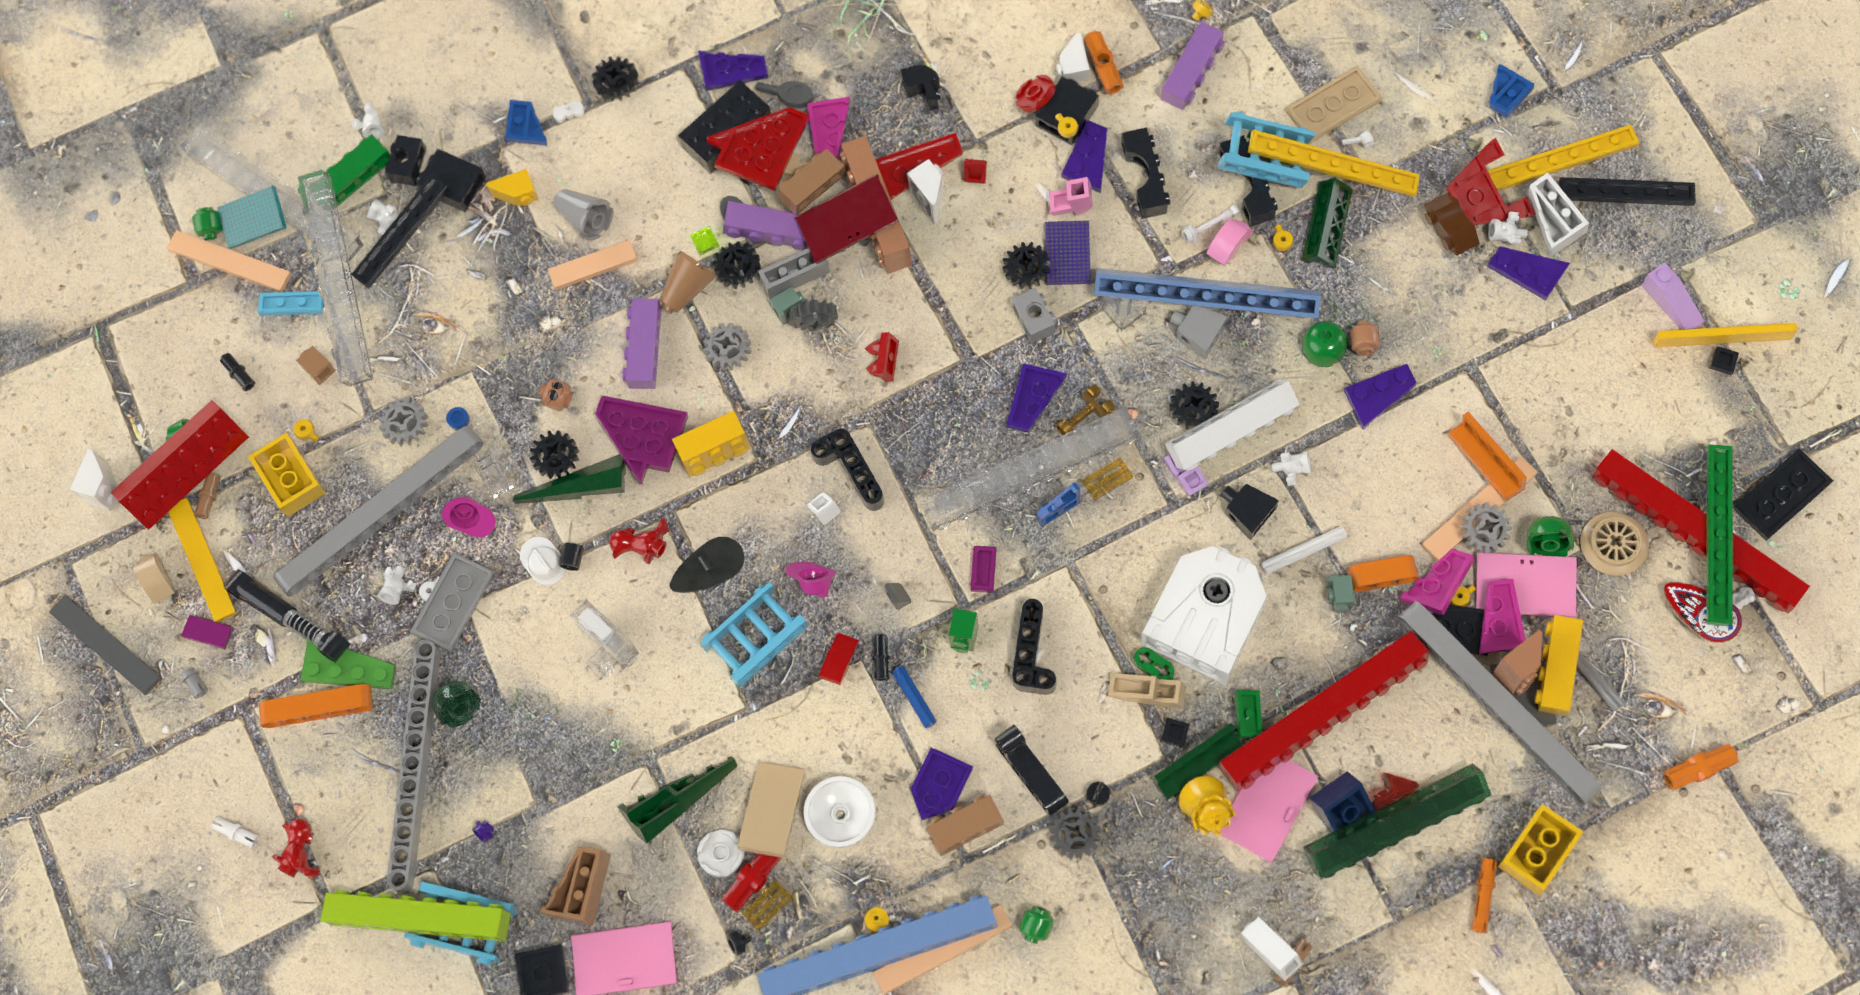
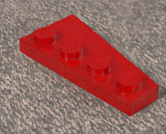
(897, 165)

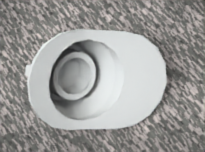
(542, 560)

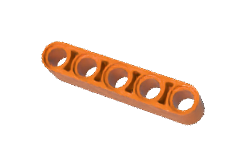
(315, 706)

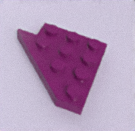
(641, 433)

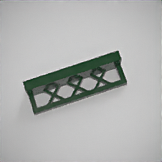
(1323, 219)
(1197, 762)

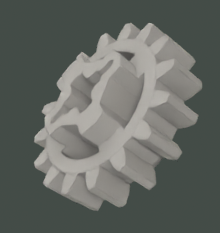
(725, 338)
(412, 423)
(1481, 519)

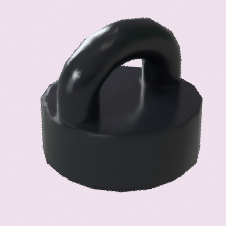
(1098, 794)
(737, 942)

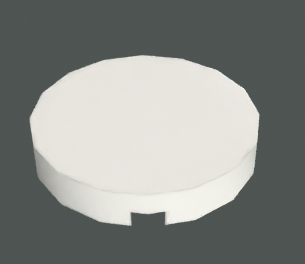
(720, 854)

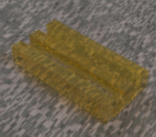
(1091, 489)
(761, 899)

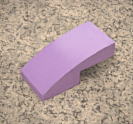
(1189, 480)

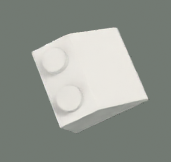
(927, 188)
(95, 482)

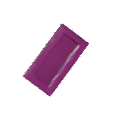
(983, 569)
(207, 632)

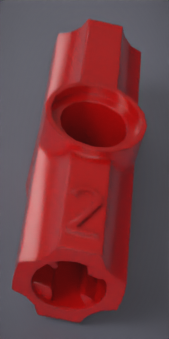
(750, 881)

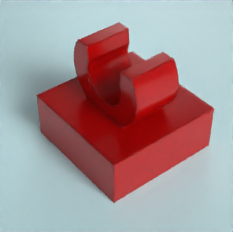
(975, 171)

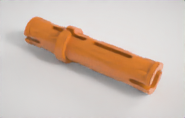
(1484, 895)

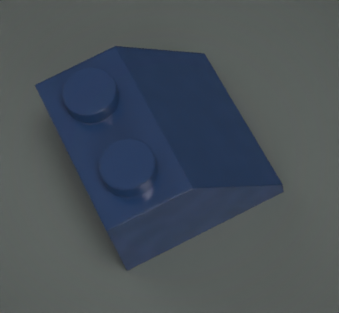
(1342, 802)

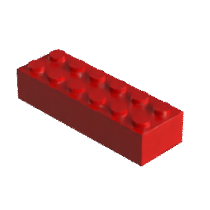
(179, 465)

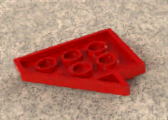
(760, 147)

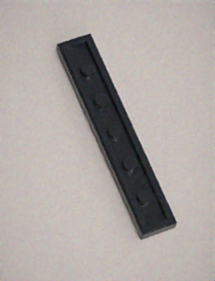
(1629, 191)
(400, 231)

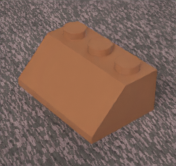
(1520, 666)

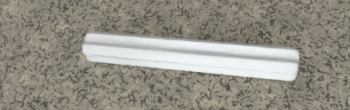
(1304, 550)

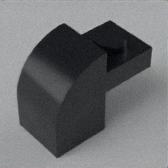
(920, 80)

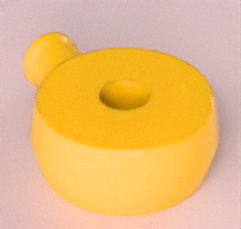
(1064, 123)
(1282, 235)
(308, 433)
(1465, 595)

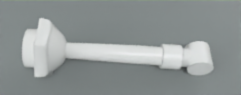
(1190, 233)

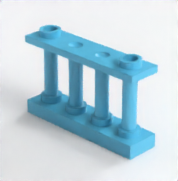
(1254, 166)
(758, 656)
(435, 892)

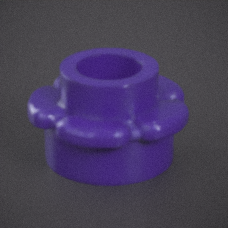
(483, 831)

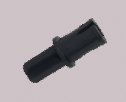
(237, 372)
(881, 657)

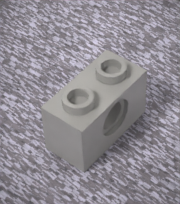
(1034, 327)

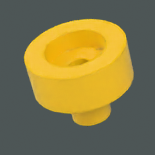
(1202, 9)
(872, 924)

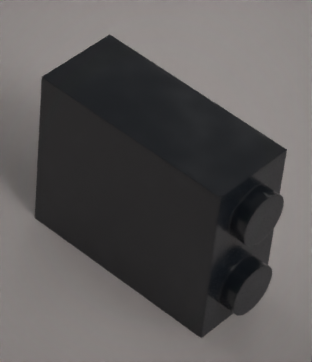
(1070, 101)
(458, 174)

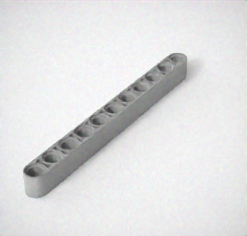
(378, 511)
(1500, 703)
(418, 775)

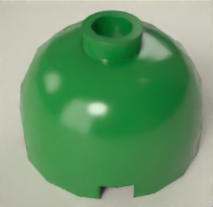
(1324, 344)
(1550, 537)

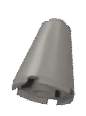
(584, 212)

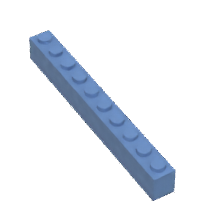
(1207, 293)
(880, 949)

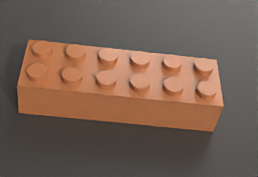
(890, 242)

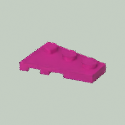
(828, 124)
(1441, 583)
(1502, 619)

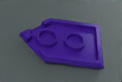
(939, 783)

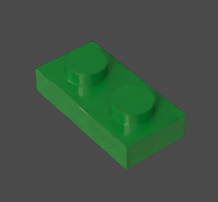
(1248, 713)

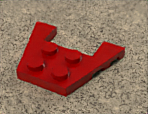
(1478, 192)

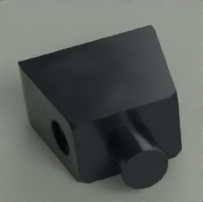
(1249, 508)

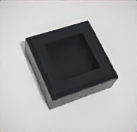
(1724, 360)
(1175, 732)

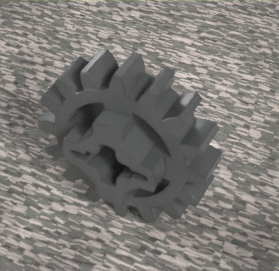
(813, 315)
(1080, 825)

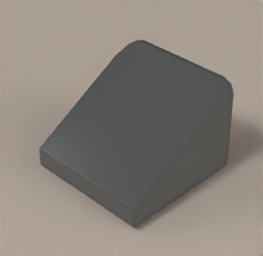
(897, 595)

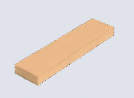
(592, 265)

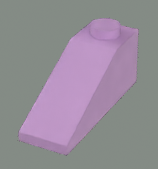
(1672, 297)

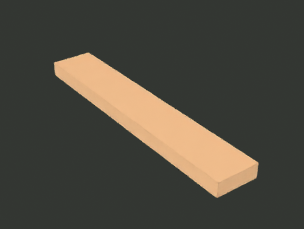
(229, 261)
(1450, 535)
(901, 972)

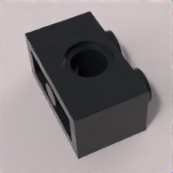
(407, 171)

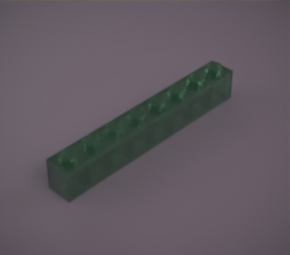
(1397, 821)

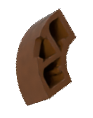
(1451, 224)

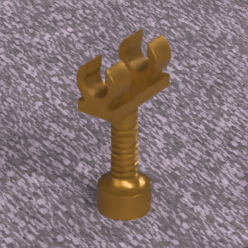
(1092, 406)

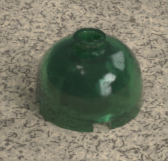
(455, 703)

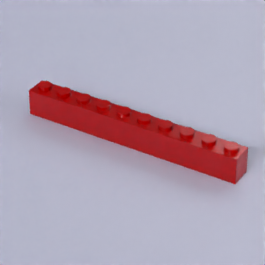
(1690, 526)
(1324, 711)

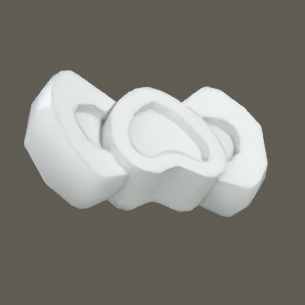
(568, 111)
(1743, 597)

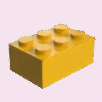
(711, 444)
(286, 474)
(1540, 849)

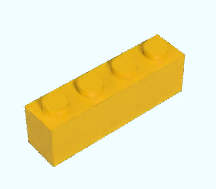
(1560, 665)

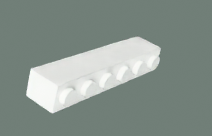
(1232, 424)

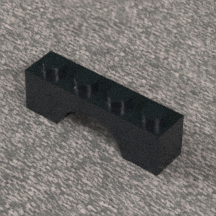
(1139, 150)
(1258, 204)

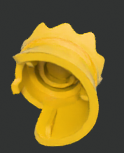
(1206, 804)

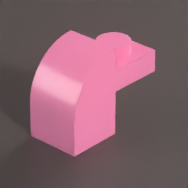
(1075, 198)
(1229, 240)

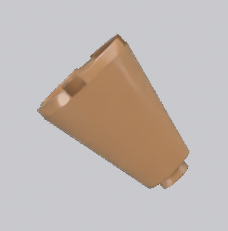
(684, 282)

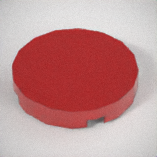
(1035, 93)

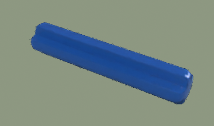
(914, 696)

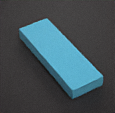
(290, 303)

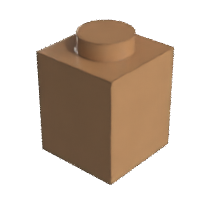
(315, 365)

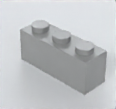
(792, 272)

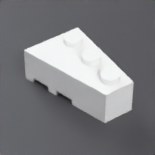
(1556, 214)

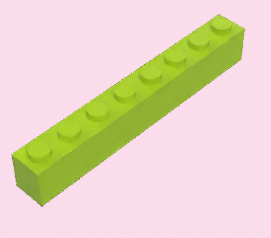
(416, 917)

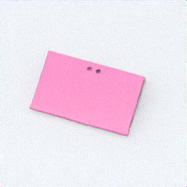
(1541, 587)
(1265, 805)
(616, 957)

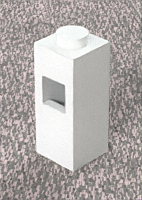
(1271, 948)

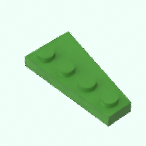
(349, 670)

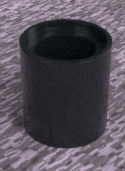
(571, 556)

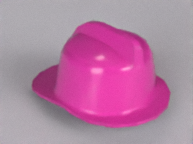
(468, 517)
(811, 577)

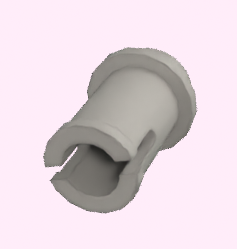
(194, 683)

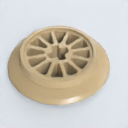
(1614, 566)

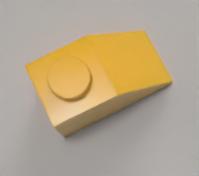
(514, 188)

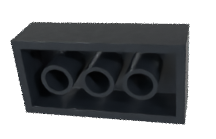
(731, 110)

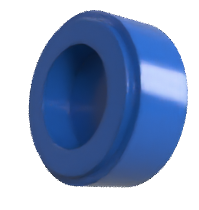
(457, 418)

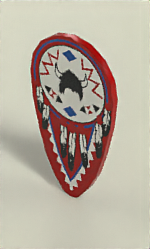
(1690, 606)

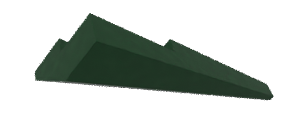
(596, 479)
(658, 811)

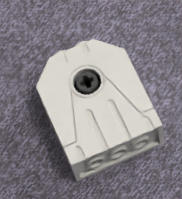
(1207, 612)

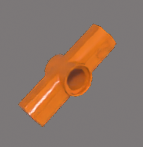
(1107, 72)
(1700, 767)

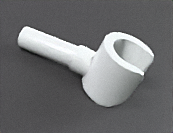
(1366, 139)

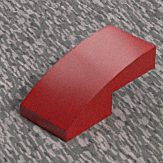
(838, 658)

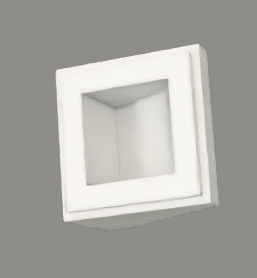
(823, 508)

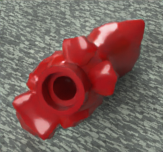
(648, 543)
(294, 855)

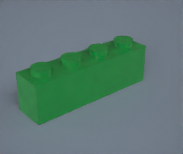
(357, 167)

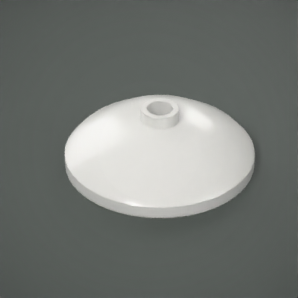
(837, 796)

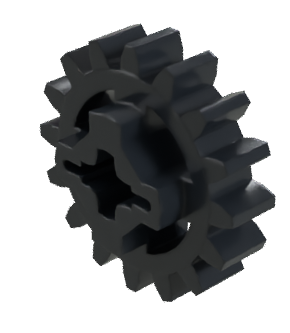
(618, 81)
(745, 258)
(1037, 265)
(1198, 397)
(558, 462)

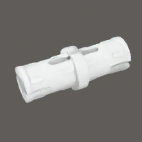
(235, 832)

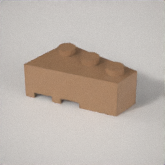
(580, 888)

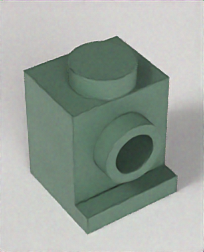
(785, 301)
(1341, 592)

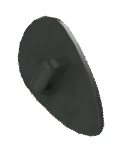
(709, 566)

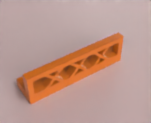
(1488, 457)

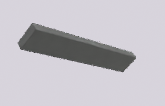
(105, 645)

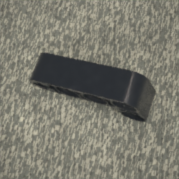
(854, 470)
(1031, 645)
(1030, 770)

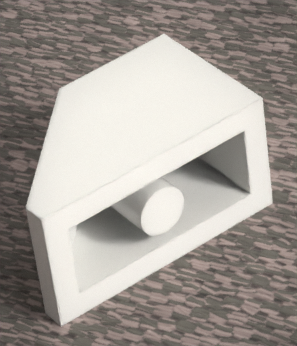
(1074, 61)

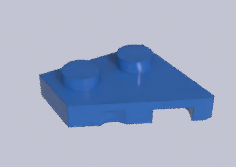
(1508, 91)
(523, 124)
(1059, 505)

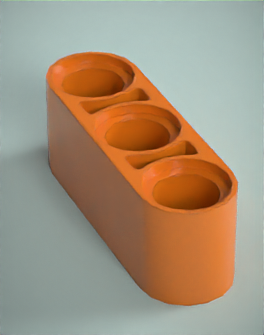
(1383, 573)

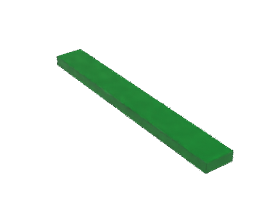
(1719, 535)

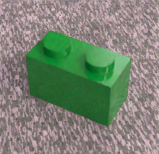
(963, 630)

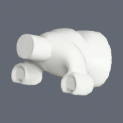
(371, 123)
(382, 213)
(1506, 230)
(1293, 465)
(394, 585)

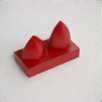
(886, 350)

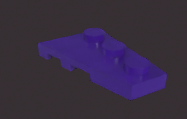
(726, 70)
(1088, 156)
(1528, 270)
(1378, 393)
(1032, 395)

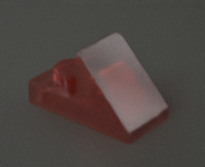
(1398, 788)

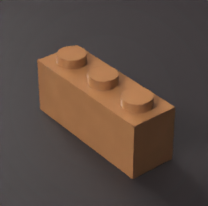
(810, 181)
(964, 824)

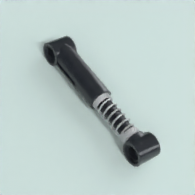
(246, 589)

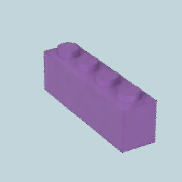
(1192, 66)
(763, 225)
(642, 344)

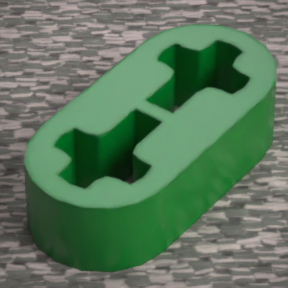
(1157, 660)

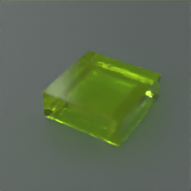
(704, 240)

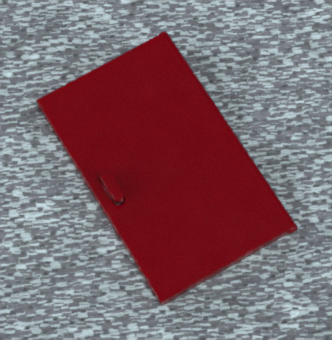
(854, 211)

